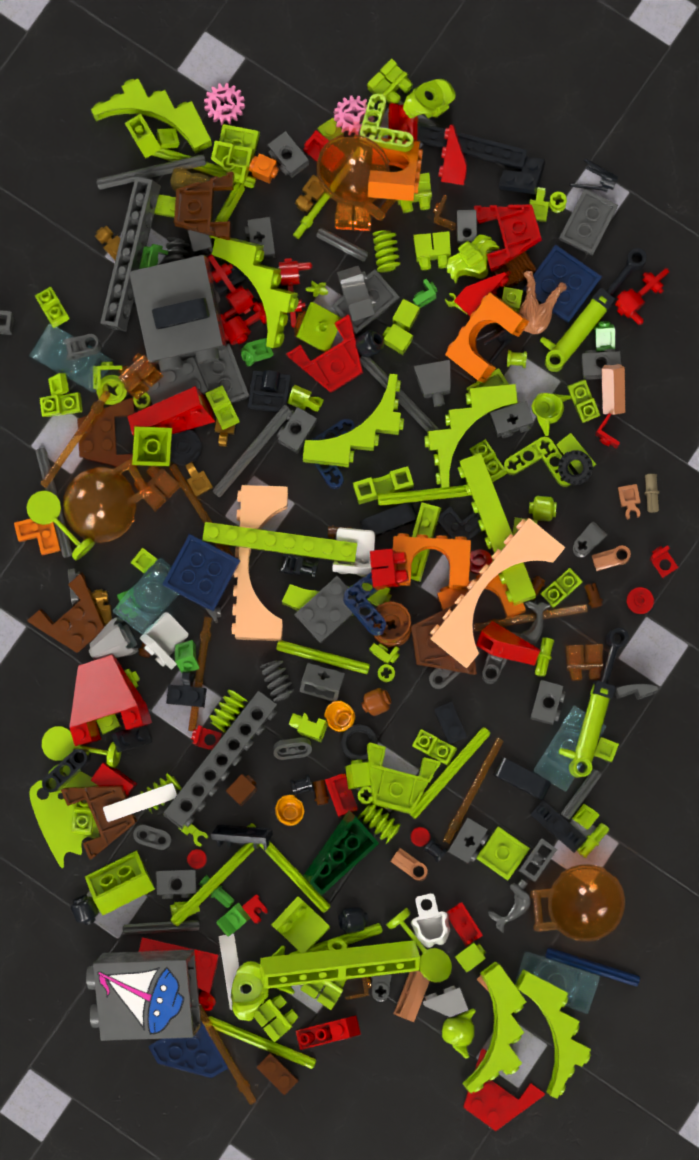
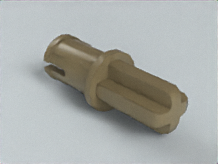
(652, 493)

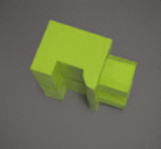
(389, 81)
(423, 197)
(424, 249)
(307, 728)
(330, 993)
(281, 1024)

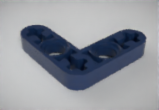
(336, 473)
(362, 596)

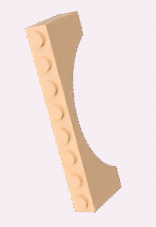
(527, 544)
(252, 618)

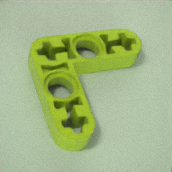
(375, 127)
(538, 454)

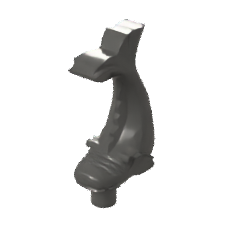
(535, 631)
(522, 903)

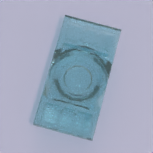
(52, 353)
(147, 599)
(555, 766)
(577, 983)

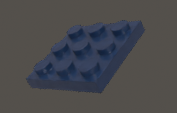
(564, 268)
(201, 573)

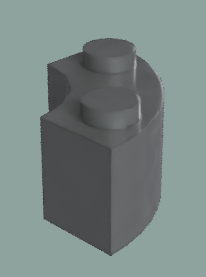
(355, 293)

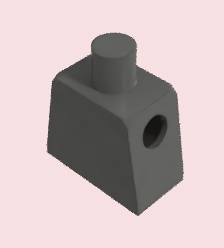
(466, 222)
(434, 380)

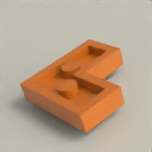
(45, 534)

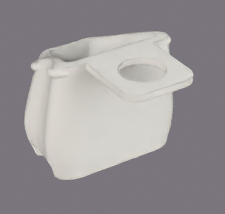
(431, 925)

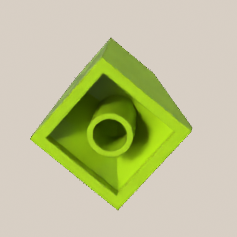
(152, 446)

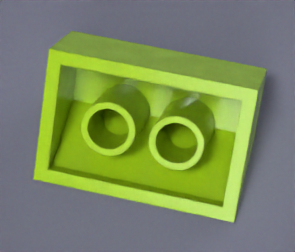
(119, 883)

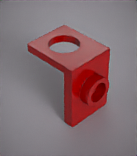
(605, 438)
(662, 554)
(199, 737)

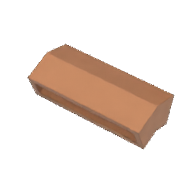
(613, 389)
(412, 996)

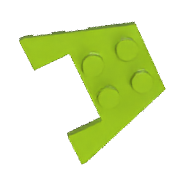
(395, 788)

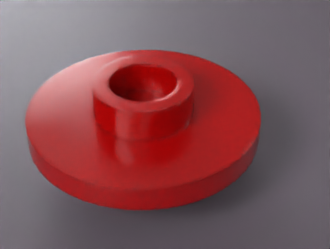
(478, 559)
(640, 600)

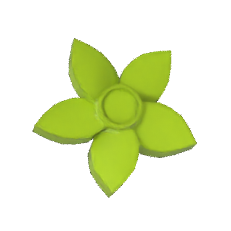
(317, 289)

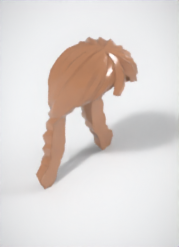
(538, 314)

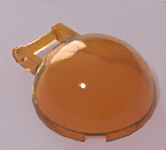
(345, 172)
(102, 502)
(582, 904)

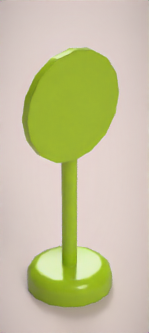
(44, 509)
(58, 744)
(434, 963)

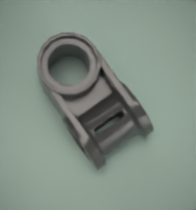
(78, 346)
(590, 537)
(493, 663)
(381, 981)

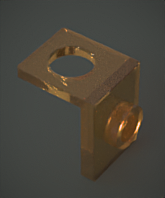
(438, 211)
(366, 984)

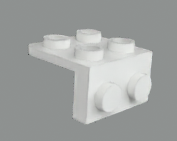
(365, 543)
(162, 638)

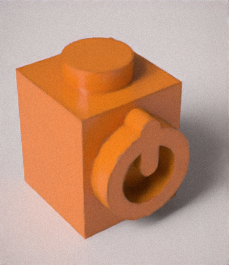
(263, 168)

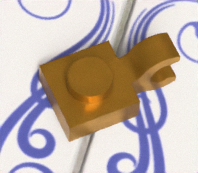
(223, 437)
(198, 482)

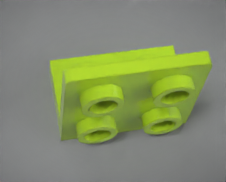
(301, 925)

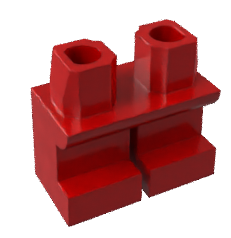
(385, 568)

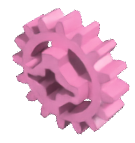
(217, 99)
(351, 117)

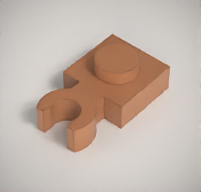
(629, 497)

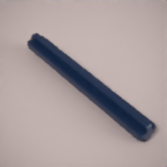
(592, 967)

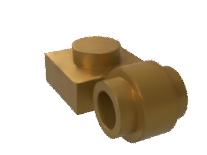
(313, 191)
(104, 235)
(100, 598)

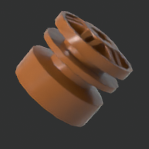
(394, 614)

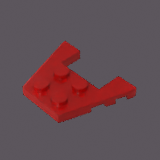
(517, 227)
(337, 364)
(496, 1105)

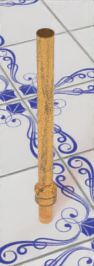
(97, 408)
(195, 502)
(531, 617)
(205, 637)
(455, 823)
(242, 1085)

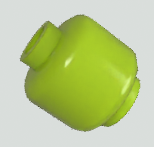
(543, 508)

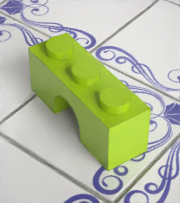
(394, 482)

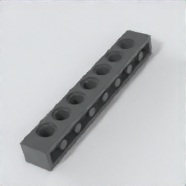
(129, 254)
(259, 703)

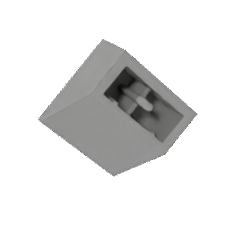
(449, 1003)

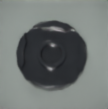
(185, 447)

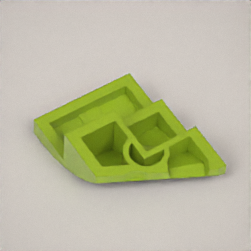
(235, 150)

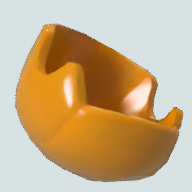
(339, 716)
(289, 810)

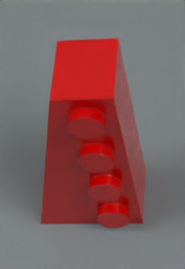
(178, 412)
(205, 962)

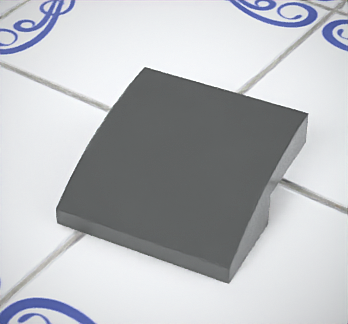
(640, 690)

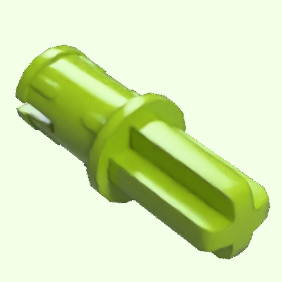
(544, 656)
(593, 840)

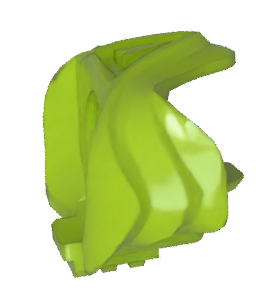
(418, 104)
(472, 258)
(243, 1004)

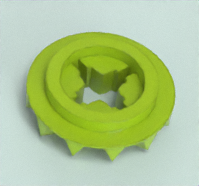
(113, 381)

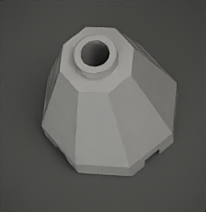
(113, 640)

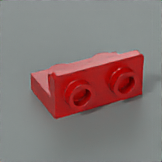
(400, 121)

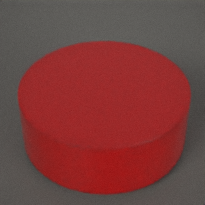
(420, 836)
(197, 859)
(207, 1001)

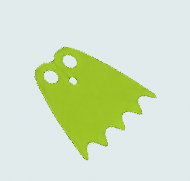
(57, 818)

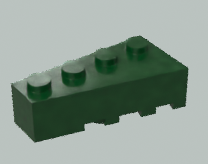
(340, 853)

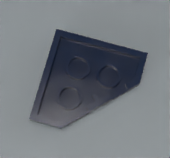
(191, 1054)

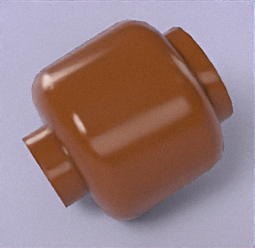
(376, 701)

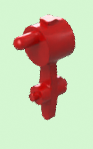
(290, 277)
(238, 298)
(630, 302)
(237, 330)

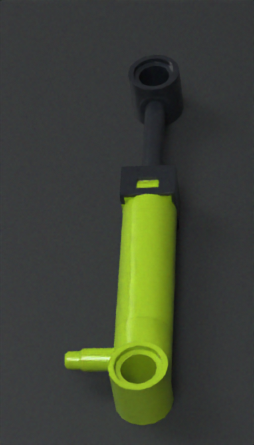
(591, 315)
(600, 694)

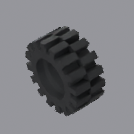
(575, 479)

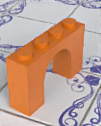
(400, 184)
(464, 350)
(455, 550)
(448, 596)

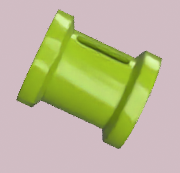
(557, 196)
(517, 359)
(361, 792)

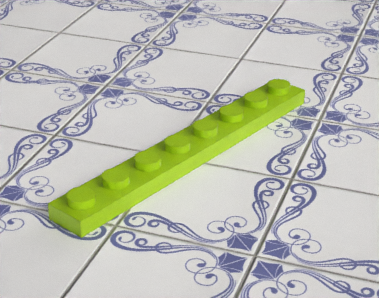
(279, 542)

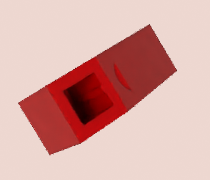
(454, 163)
(472, 295)
(505, 644)
(328, 1032)

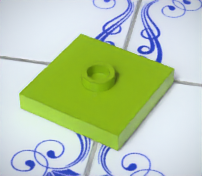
(318, 327)
(503, 853)

